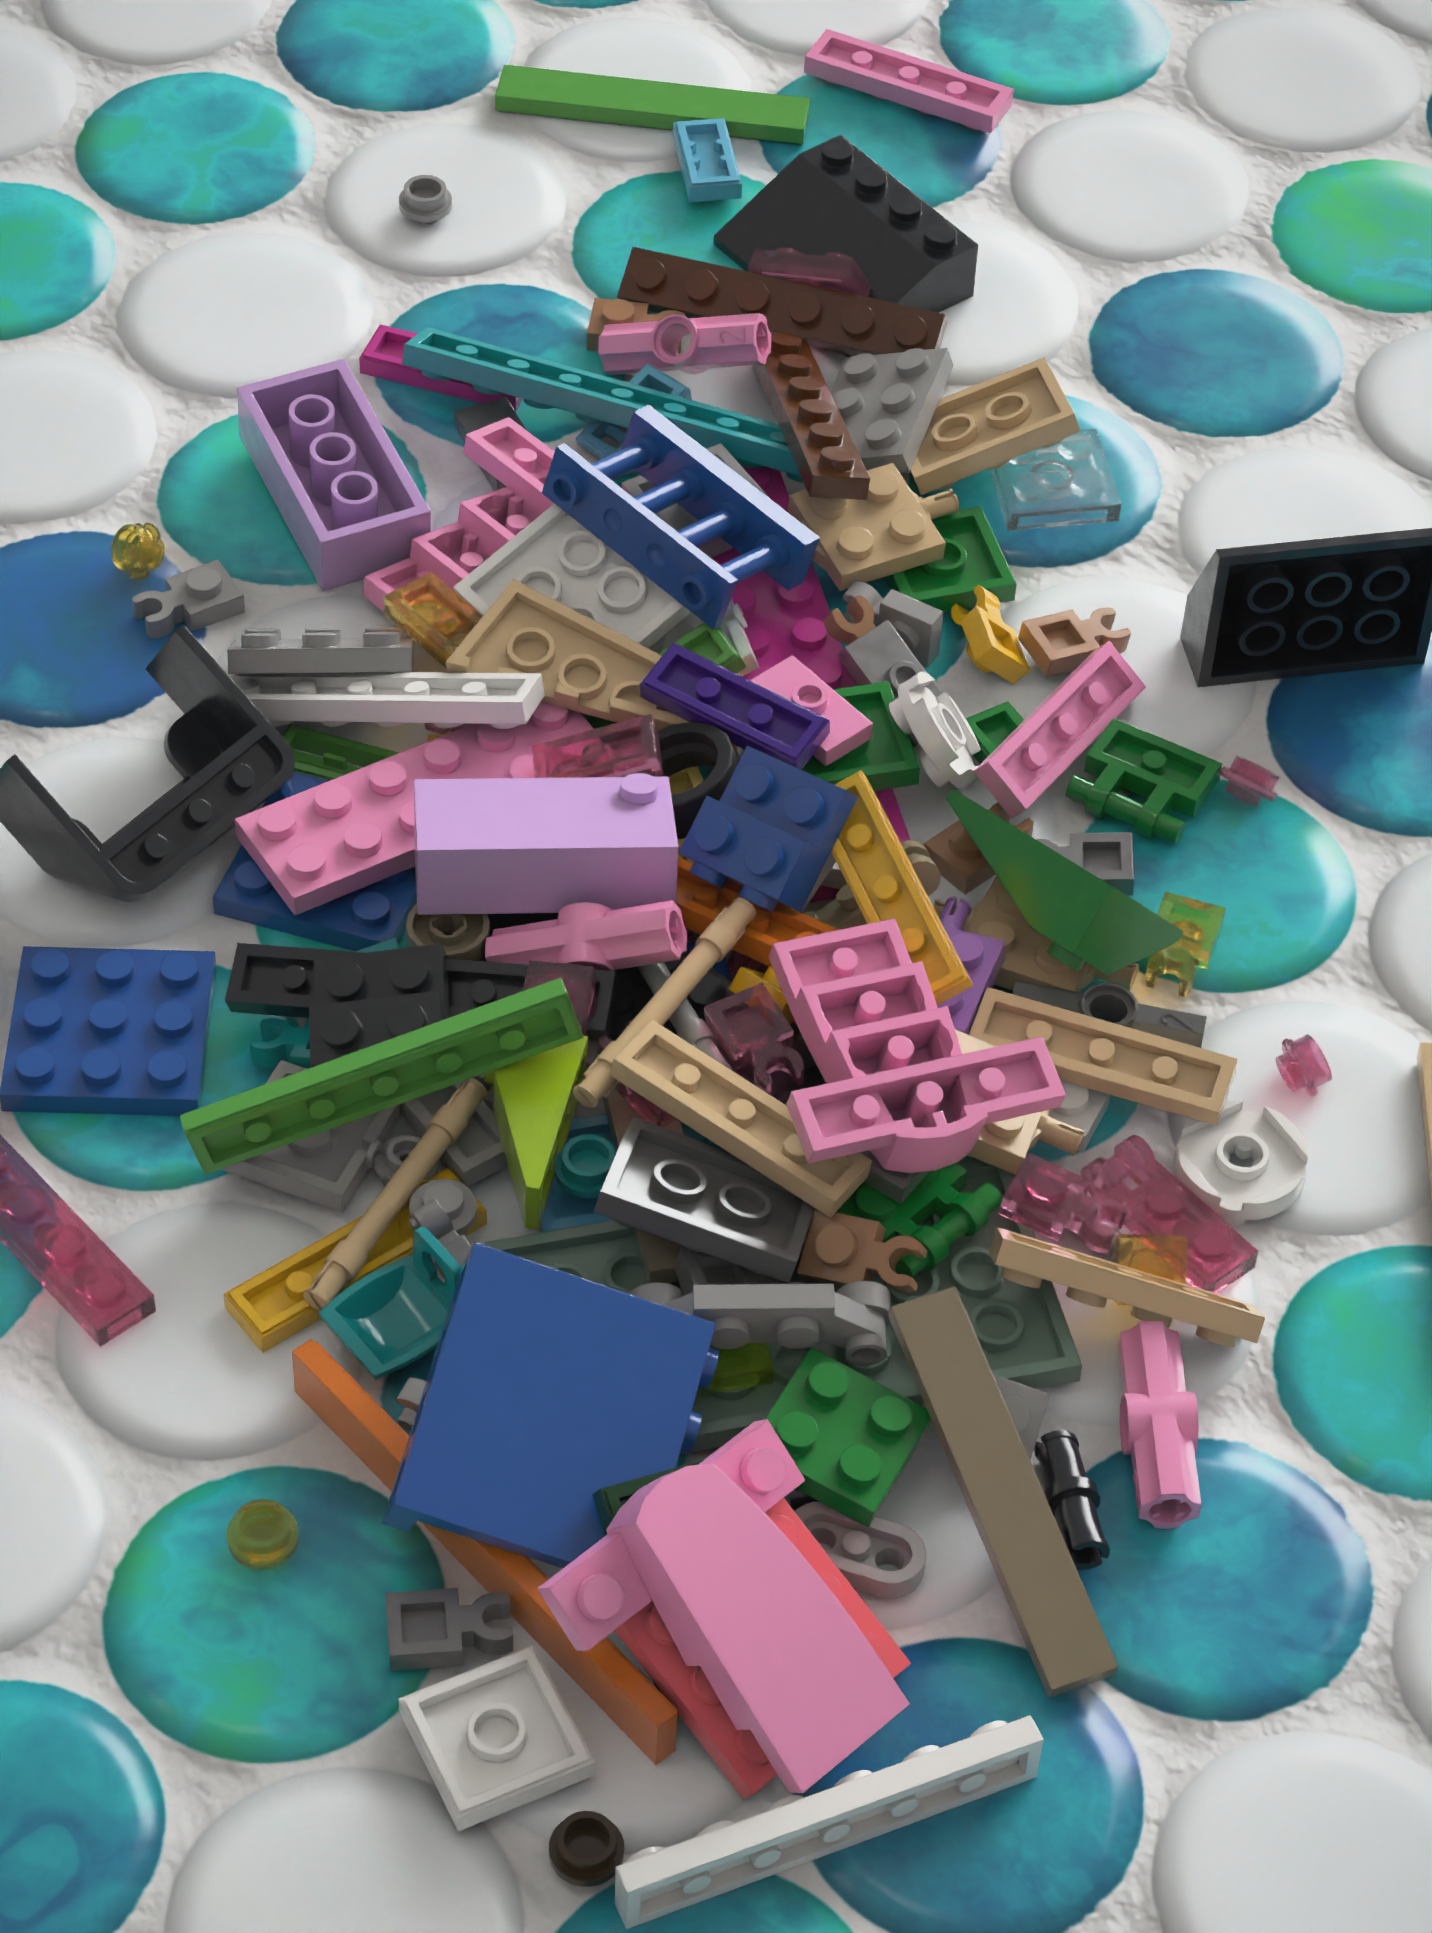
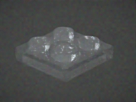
(1058, 485)

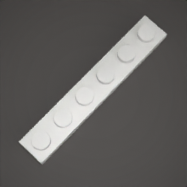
(395, 697)
(811, 1827)

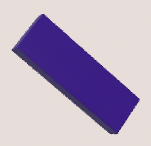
(740, 708)

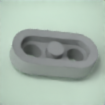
(862, 1550)

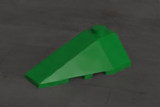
(1062, 900)

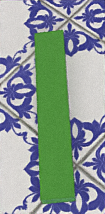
(650, 103)
(381, 1076)

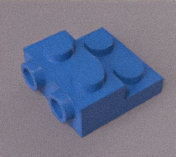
(768, 831)

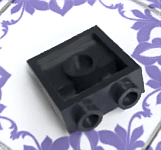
(375, 998)

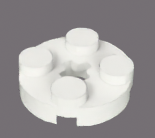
(939, 730)
(1237, 1191)

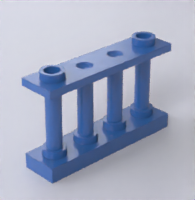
(703, 487)

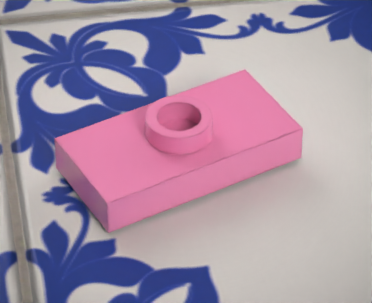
(802, 686)

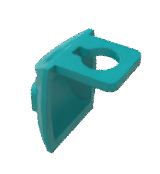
(396, 1309)

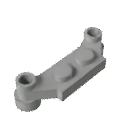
(787, 1314)

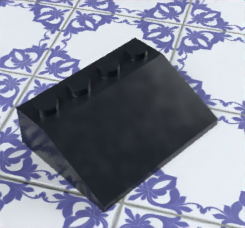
(853, 207)
(1310, 608)

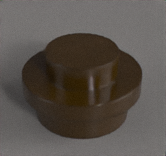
(586, 1849)

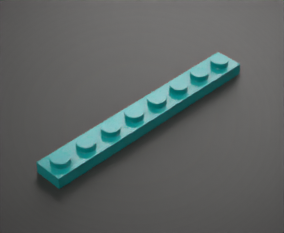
(593, 396)

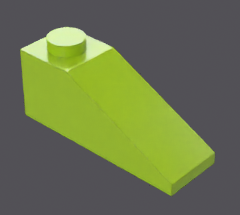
(534, 1117)

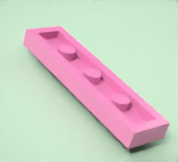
(908, 81)
(1059, 729)

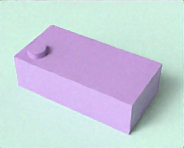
(332, 472)
(543, 843)

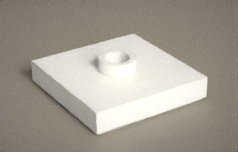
(496, 1737)

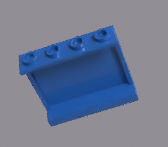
(543, 1402)

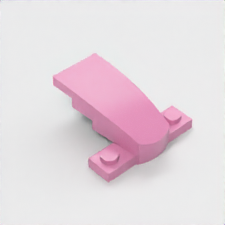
(483, 521)
(895, 1056)
(737, 1606)

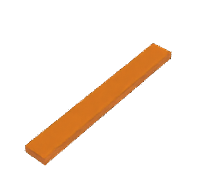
(601, 1671)

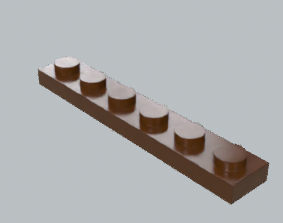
(813, 313)
(811, 421)

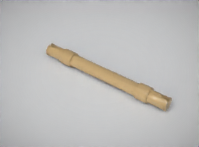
(709, 949)
(351, 1253)

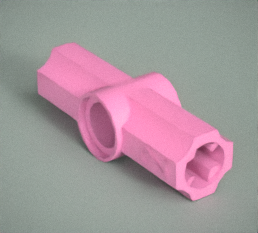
(714, 343)
(595, 937)
(1159, 1425)

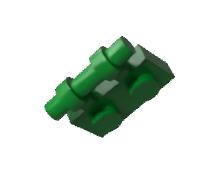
(1151, 768)
(937, 1194)

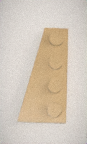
(579, 659)

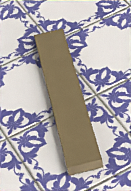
(1002, 1492)

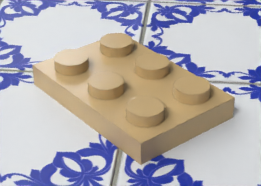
(992, 425)

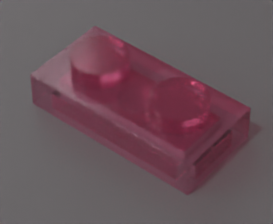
(828, 271)
(602, 752)

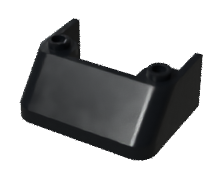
(218, 746)

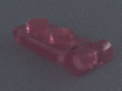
(1167, 1207)

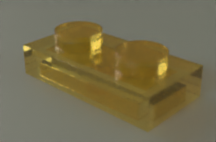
(431, 615)

